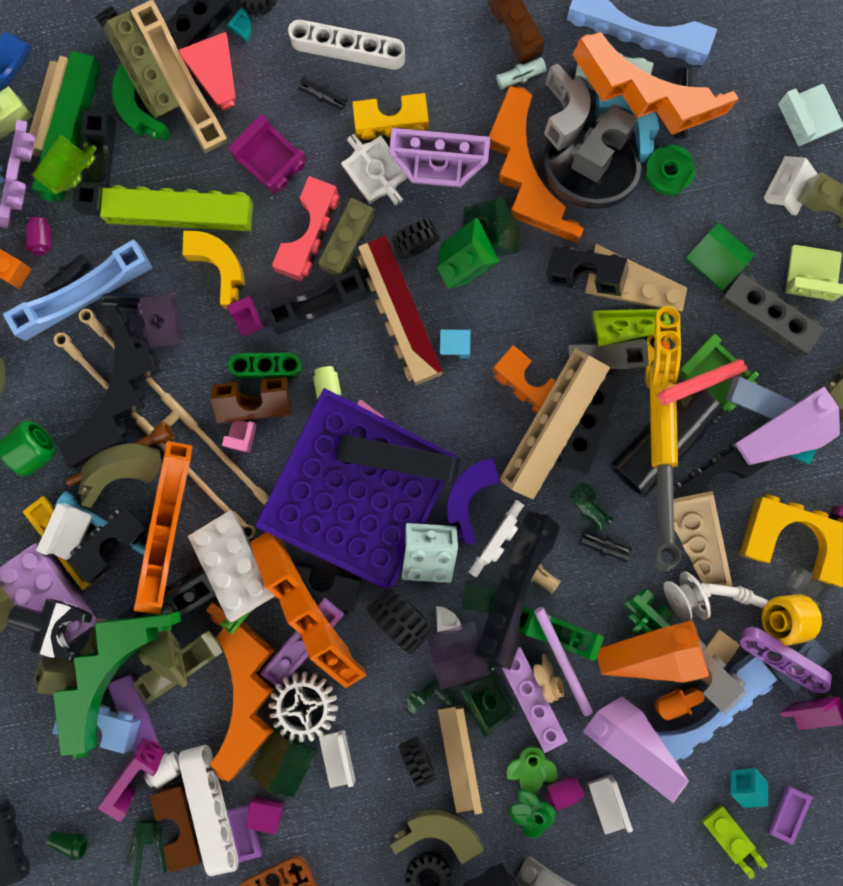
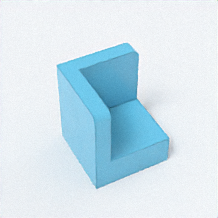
(455, 343)

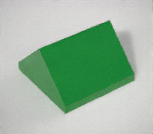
(720, 256)

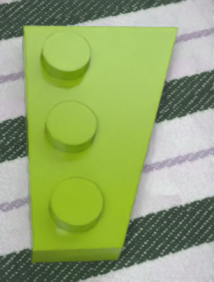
(623, 325)

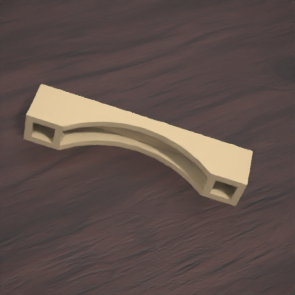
(191, 102)

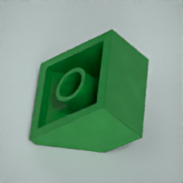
(466, 255)

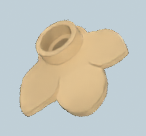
(551, 686)

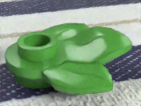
(532, 773)

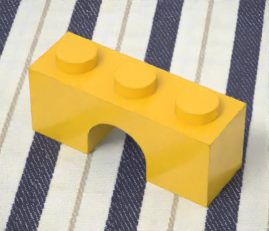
(372, 123)

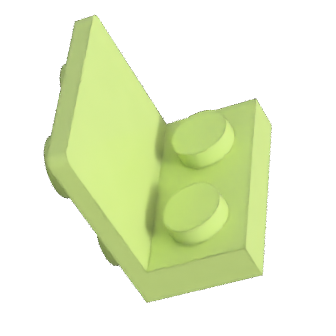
(814, 273)

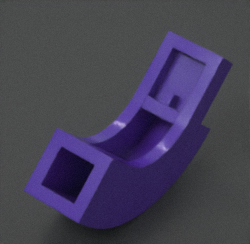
(469, 482)

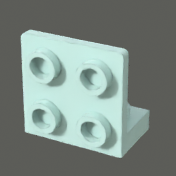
(810, 114)
(429, 552)

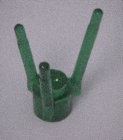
(143, 834)

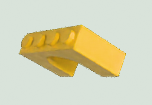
(771, 516)

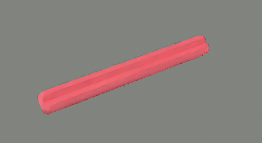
(701, 382)

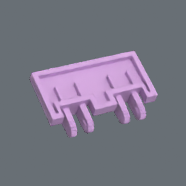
(14, 190)

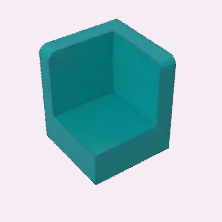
(749, 788)

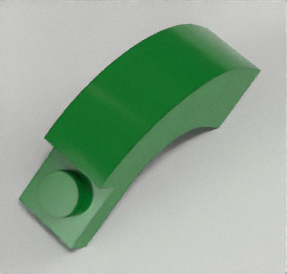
(128, 106)
(570, 636)

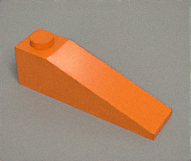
(663, 654)

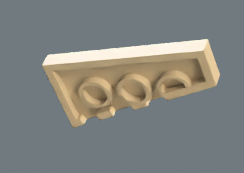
(643, 287)
(701, 537)

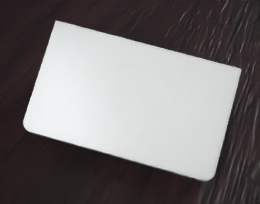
(789, 183)
(64, 531)
(337, 759)
(609, 804)

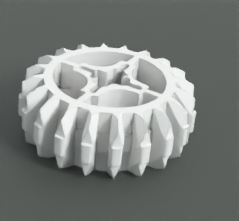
(282, 712)

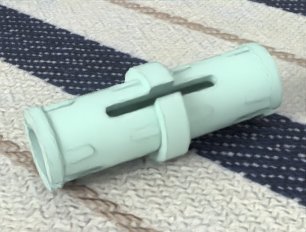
(521, 73)

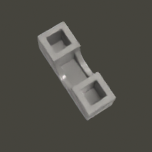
(725, 689)

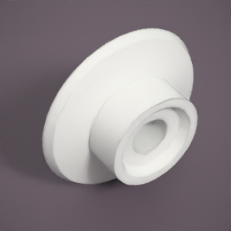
(680, 600)

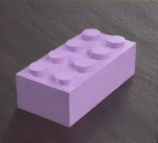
(34, 578)

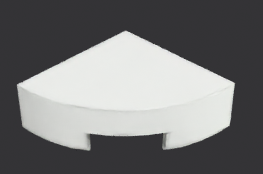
(446, 619)

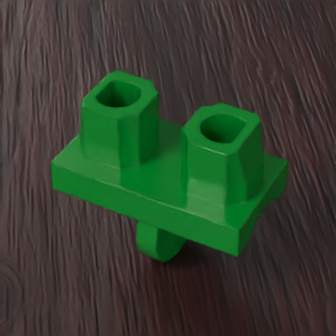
(644, 616)

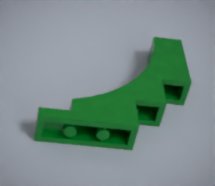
(79, 705)

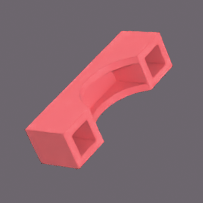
(295, 257)

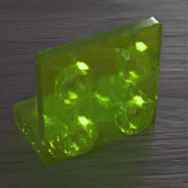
(62, 165)

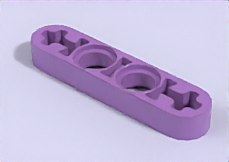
(811, 676)

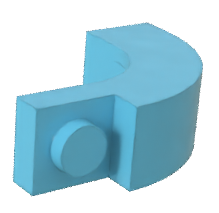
(645, 127)

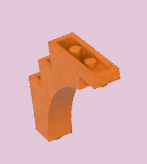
(676, 104)
(534, 201)
(302, 612)
(247, 731)

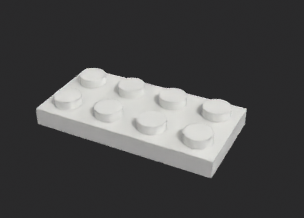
(230, 565)

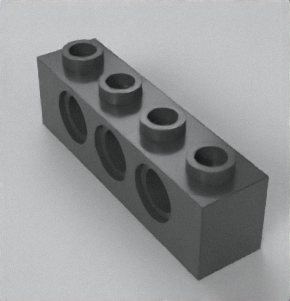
(757, 315)

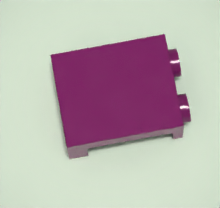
(267, 155)
(118, 793)

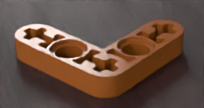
(283, 871)

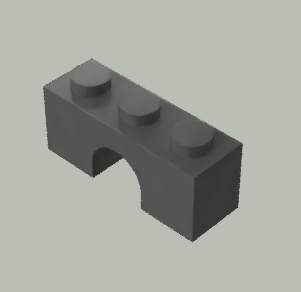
(611, 129)

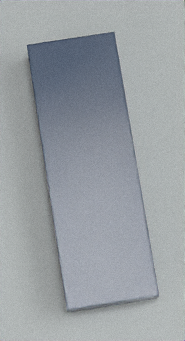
(757, 398)

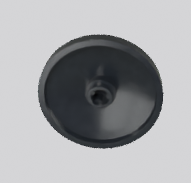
(610, 190)

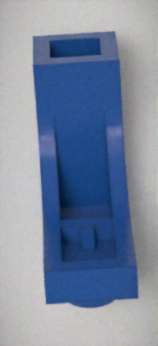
(12, 57)

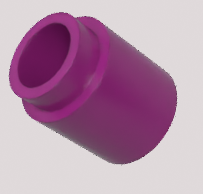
(38, 236)
(564, 793)

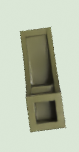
(194, 657)

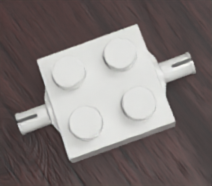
(374, 170)
(505, 531)

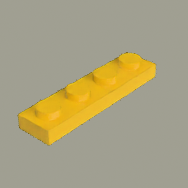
(39, 515)

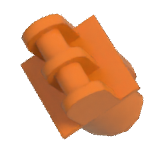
(678, 702)

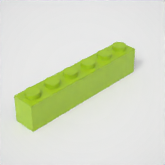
(176, 209)

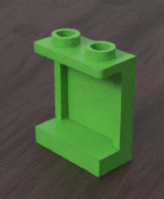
(707, 358)

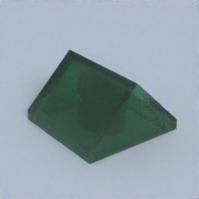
(488, 702)
(282, 764)

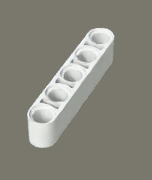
(338, 36)
(208, 811)

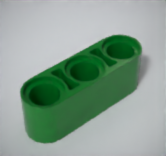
(255, 360)

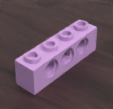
(533, 703)

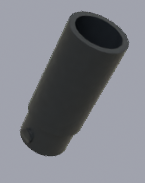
(694, 416)

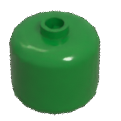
(26, 448)

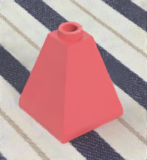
(211, 69)

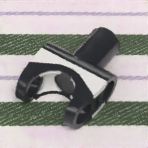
(49, 626)

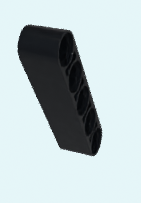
(397, 458)

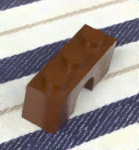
(523, 32)
(232, 405)
(173, 804)

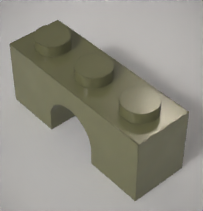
(823, 194)
(342, 244)

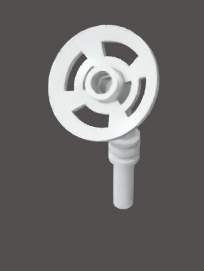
(704, 591)

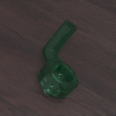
(416, 701)

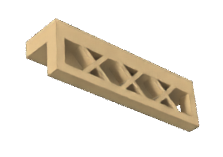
(47, 103)
(459, 759)

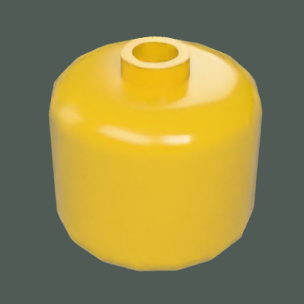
(791, 619)

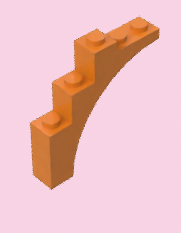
(162, 528)

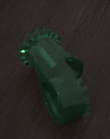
(590, 506)

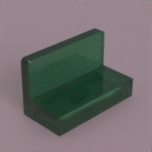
(478, 598)

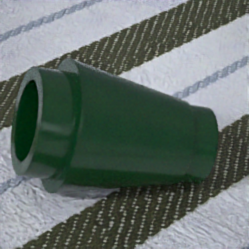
(68, 844)

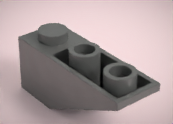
(618, 355)

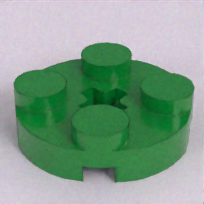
(656, 174)

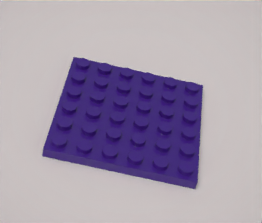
(345, 508)

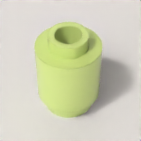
(326, 378)

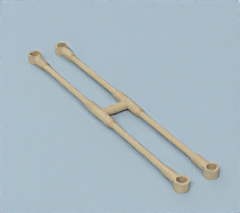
(178, 412)

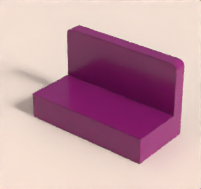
(816, 713)

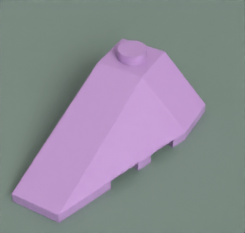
(797, 429)
(632, 740)

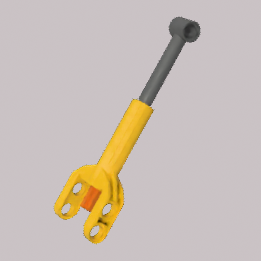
(664, 448)

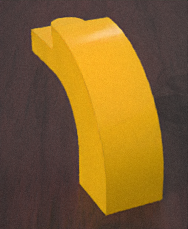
(208, 248)

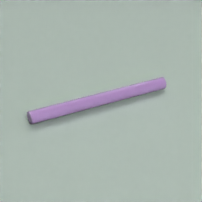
(563, 661)

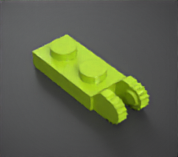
(732, 839)

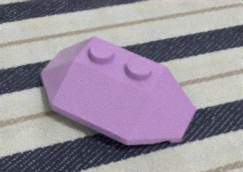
(438, 156)

